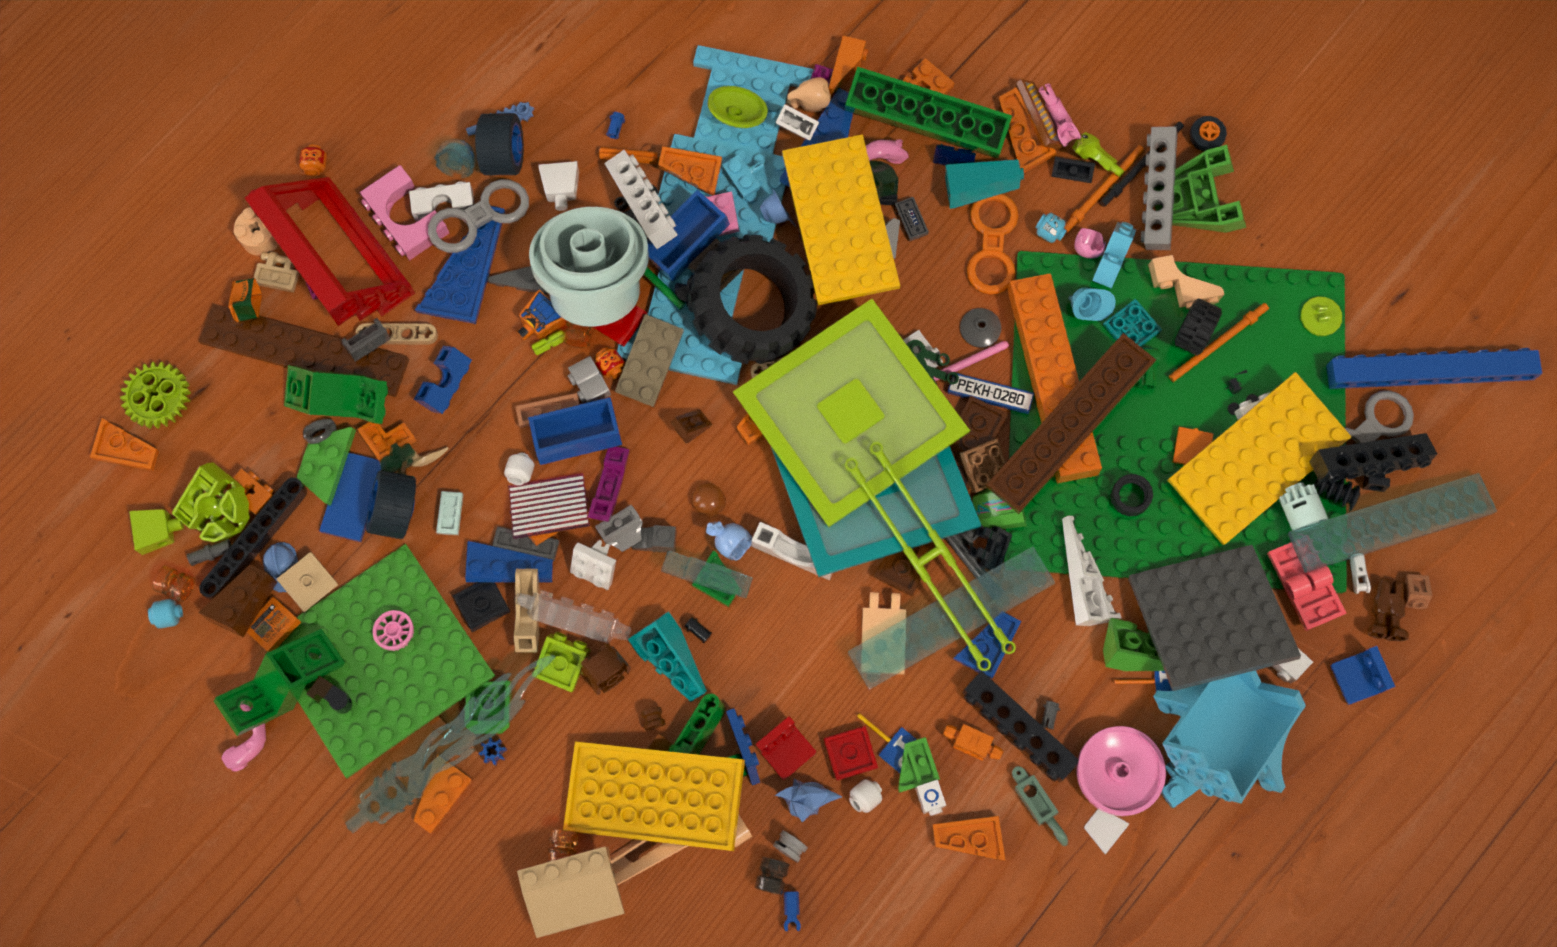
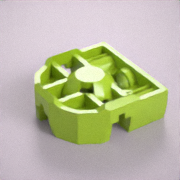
(197, 507)

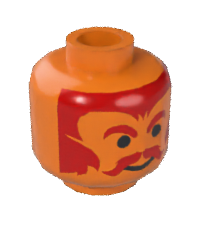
(313, 160)
(609, 363)

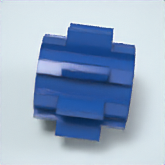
(494, 758)

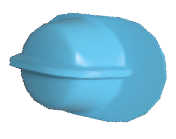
(1092, 304)

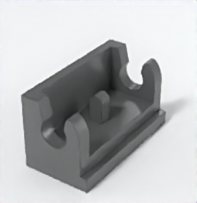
(366, 340)

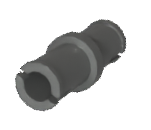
(209, 552)

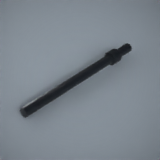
(1116, 189)

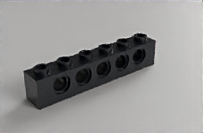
(1373, 458)
(1016, 714)

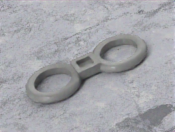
(478, 215)
(1372, 429)

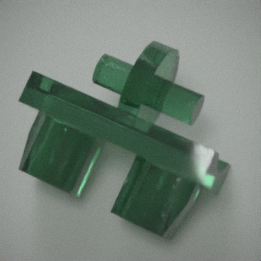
(398, 459)

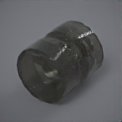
(772, 876)

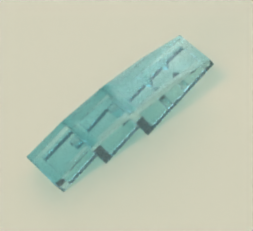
(706, 574)

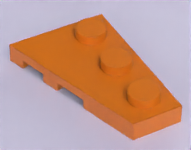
(692, 167)
(122, 448)
(440, 797)
(973, 837)

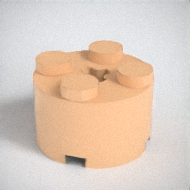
(253, 233)

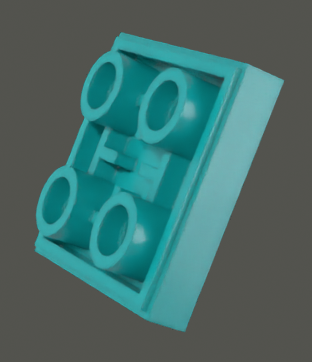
(1134, 323)

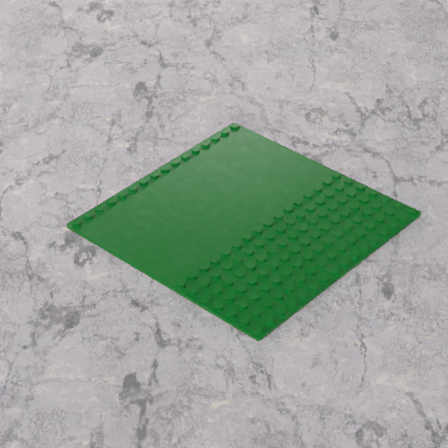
(1144, 425)

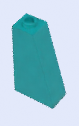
(981, 180)

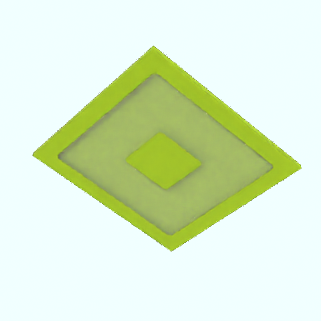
(841, 396)

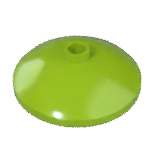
(737, 107)

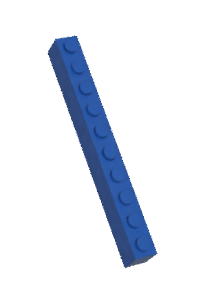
(1434, 368)

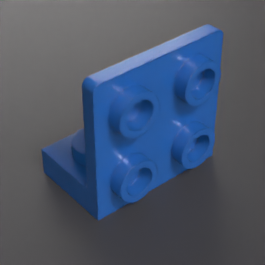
(1362, 675)

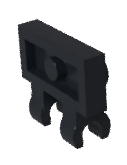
(995, 548)

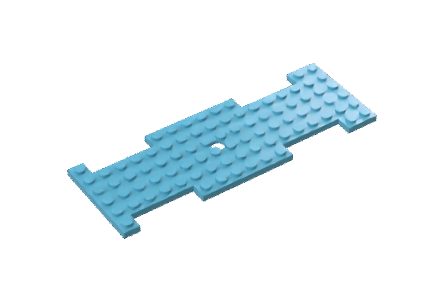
(755, 144)

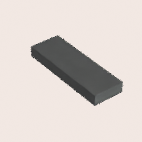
(546, 549)

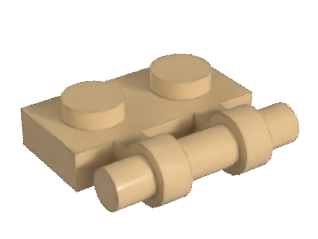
(276, 277)

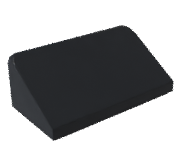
(1073, 169)

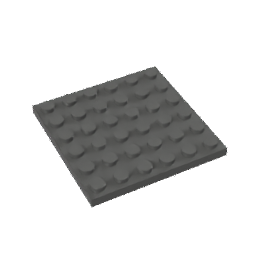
(1213, 617)

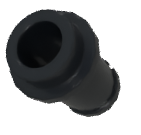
(698, 629)

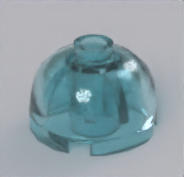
(456, 157)

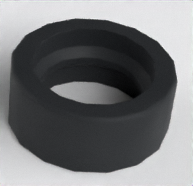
(1142, 483)

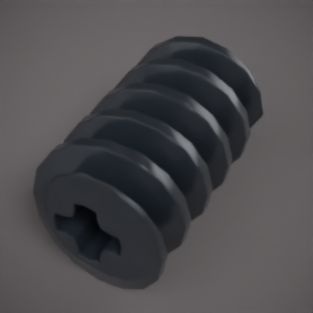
(1340, 492)

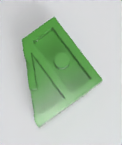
(917, 765)

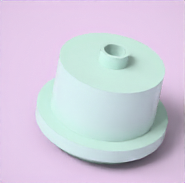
(590, 264)

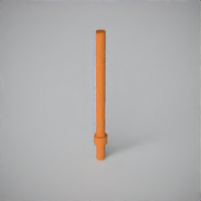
(1079, 214)
(1248, 319)

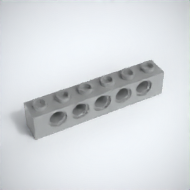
(1161, 238)

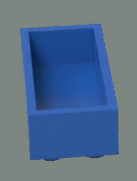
(697, 227)
(575, 431)

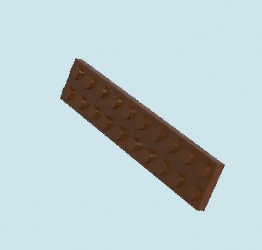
(293, 345)
(1070, 423)
(984, 425)

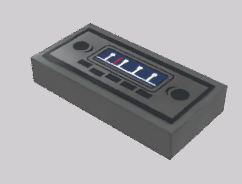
(911, 219)

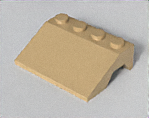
(571, 892)

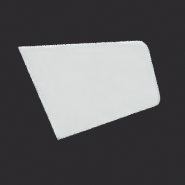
(1105, 829)

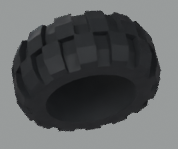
(779, 266)

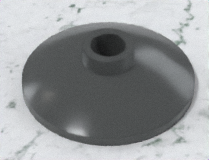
(979, 336)

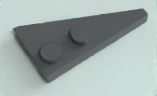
(521, 279)

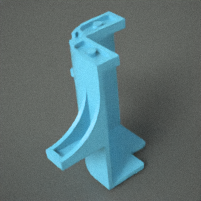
(1230, 733)

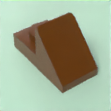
(691, 425)

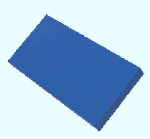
(348, 510)

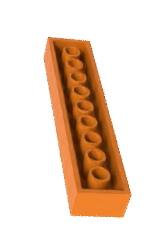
(1050, 362)

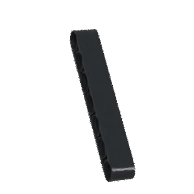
(256, 527)

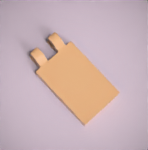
(879, 619)

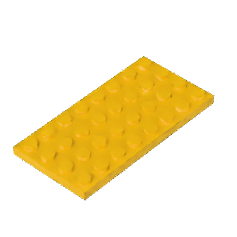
(840, 220)
(1258, 458)
(654, 795)

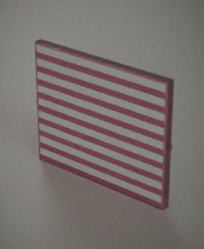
(548, 506)

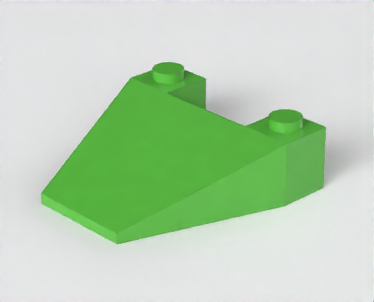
(1196, 194)

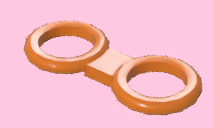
(992, 245)

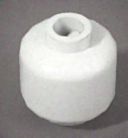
(519, 469)
(865, 796)

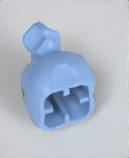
(730, 539)

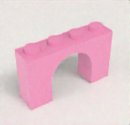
(381, 197)

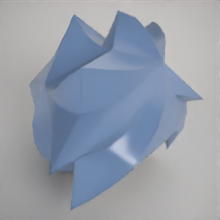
(806, 798)

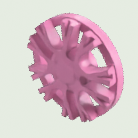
(393, 630)

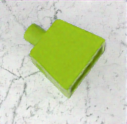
(153, 529)

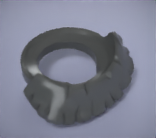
(310, 430)

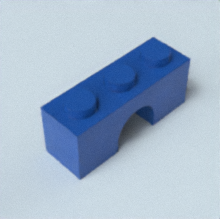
(453, 368)

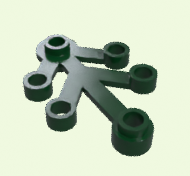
(933, 372)

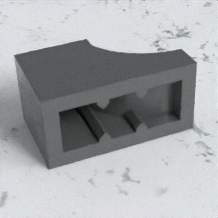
(657, 539)

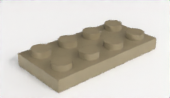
(649, 360)

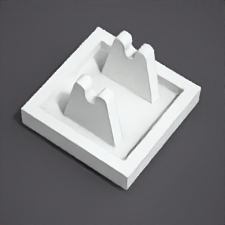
(593, 564)

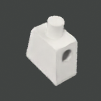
(796, 122)
(560, 182)

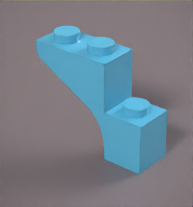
(1114, 254)

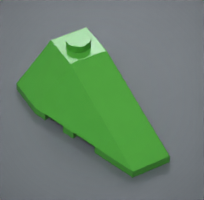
(1129, 648)

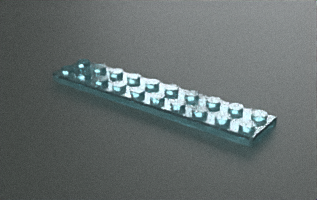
(1391, 522)
(933, 629)

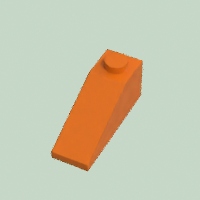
(849, 57)

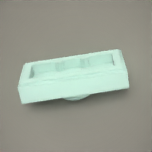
(449, 513)

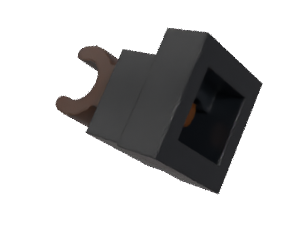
(1376, 482)

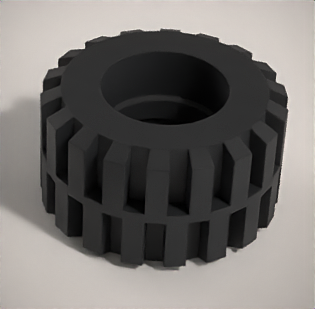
(1198, 326)

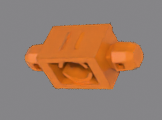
(973, 742)

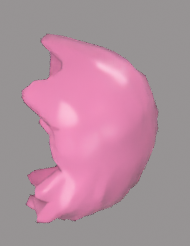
(1089, 243)

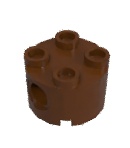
(604, 669)

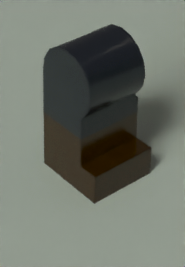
(337, 699)

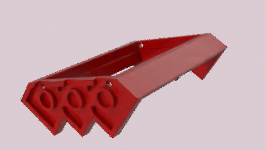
(270, 206)

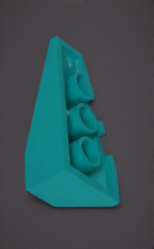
(668, 651)

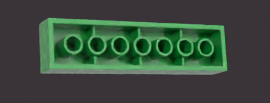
(928, 112)

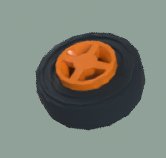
(1213, 128)

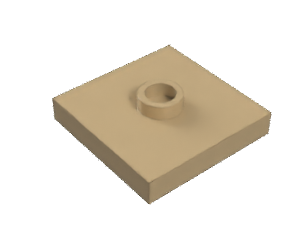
(307, 581)

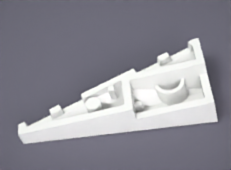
(1089, 598)

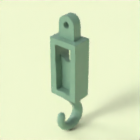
(1040, 805)

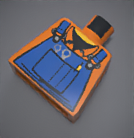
(539, 318)

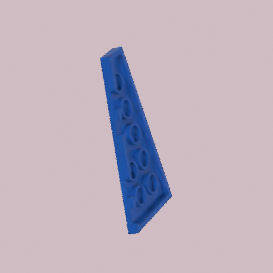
(832, 124)
(463, 278)

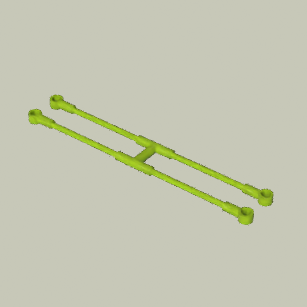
(939, 549)

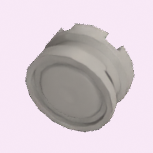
(790, 846)

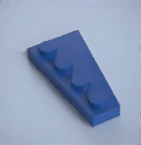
(497, 564)

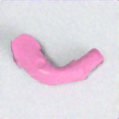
(1061, 119)
(887, 150)
(238, 757)

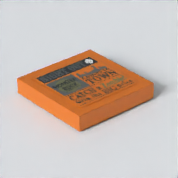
(272, 625)

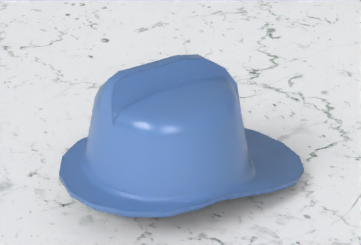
(774, 211)
(278, 560)

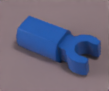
(791, 909)

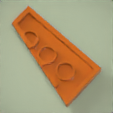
(1023, 132)

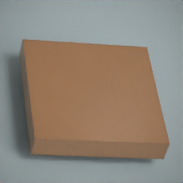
(982, 463)

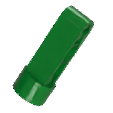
(700, 736)

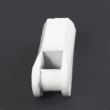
(1359, 570)

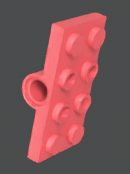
(1308, 592)

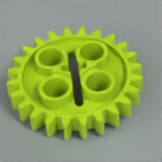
(139, 388)

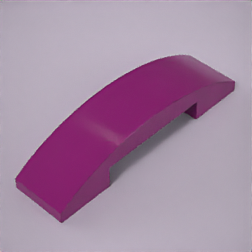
(610, 484)

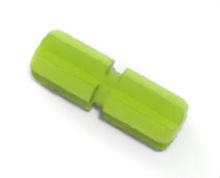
(545, 344)

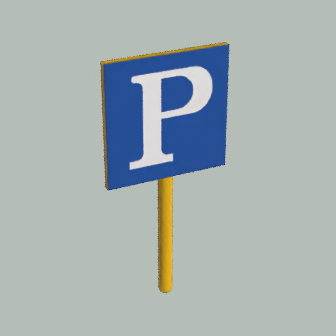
(893, 750)

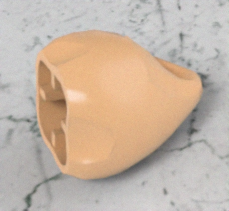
(811, 95)

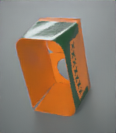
(241, 303)

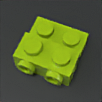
(566, 667)

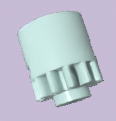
(1302, 506)

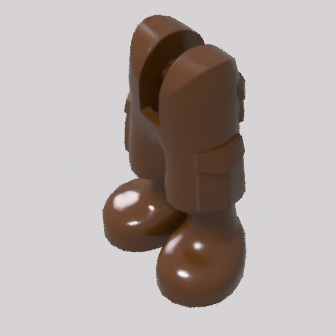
(1393, 606)

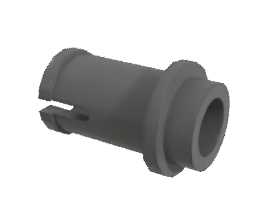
(1050, 714)

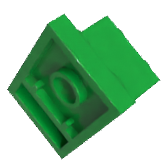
(335, 394)
(279, 682)

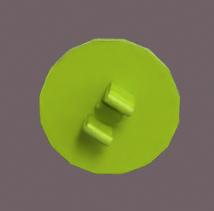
(1321, 316)

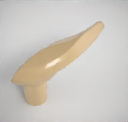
(428, 458)

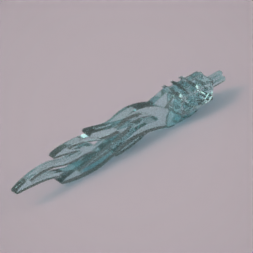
(414, 764)

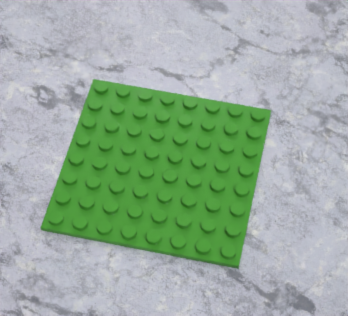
(389, 689)

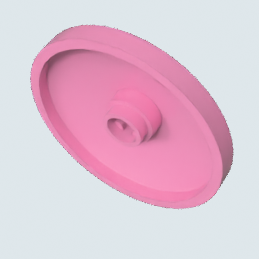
(1121, 771)

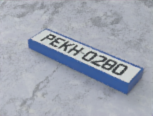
(992, 393)

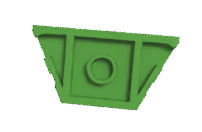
(325, 462)

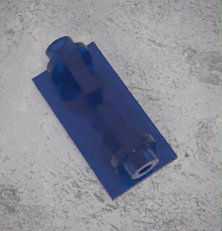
(947, 155)

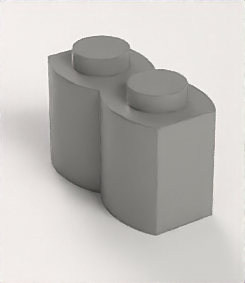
(588, 380)

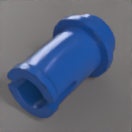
(617, 120)

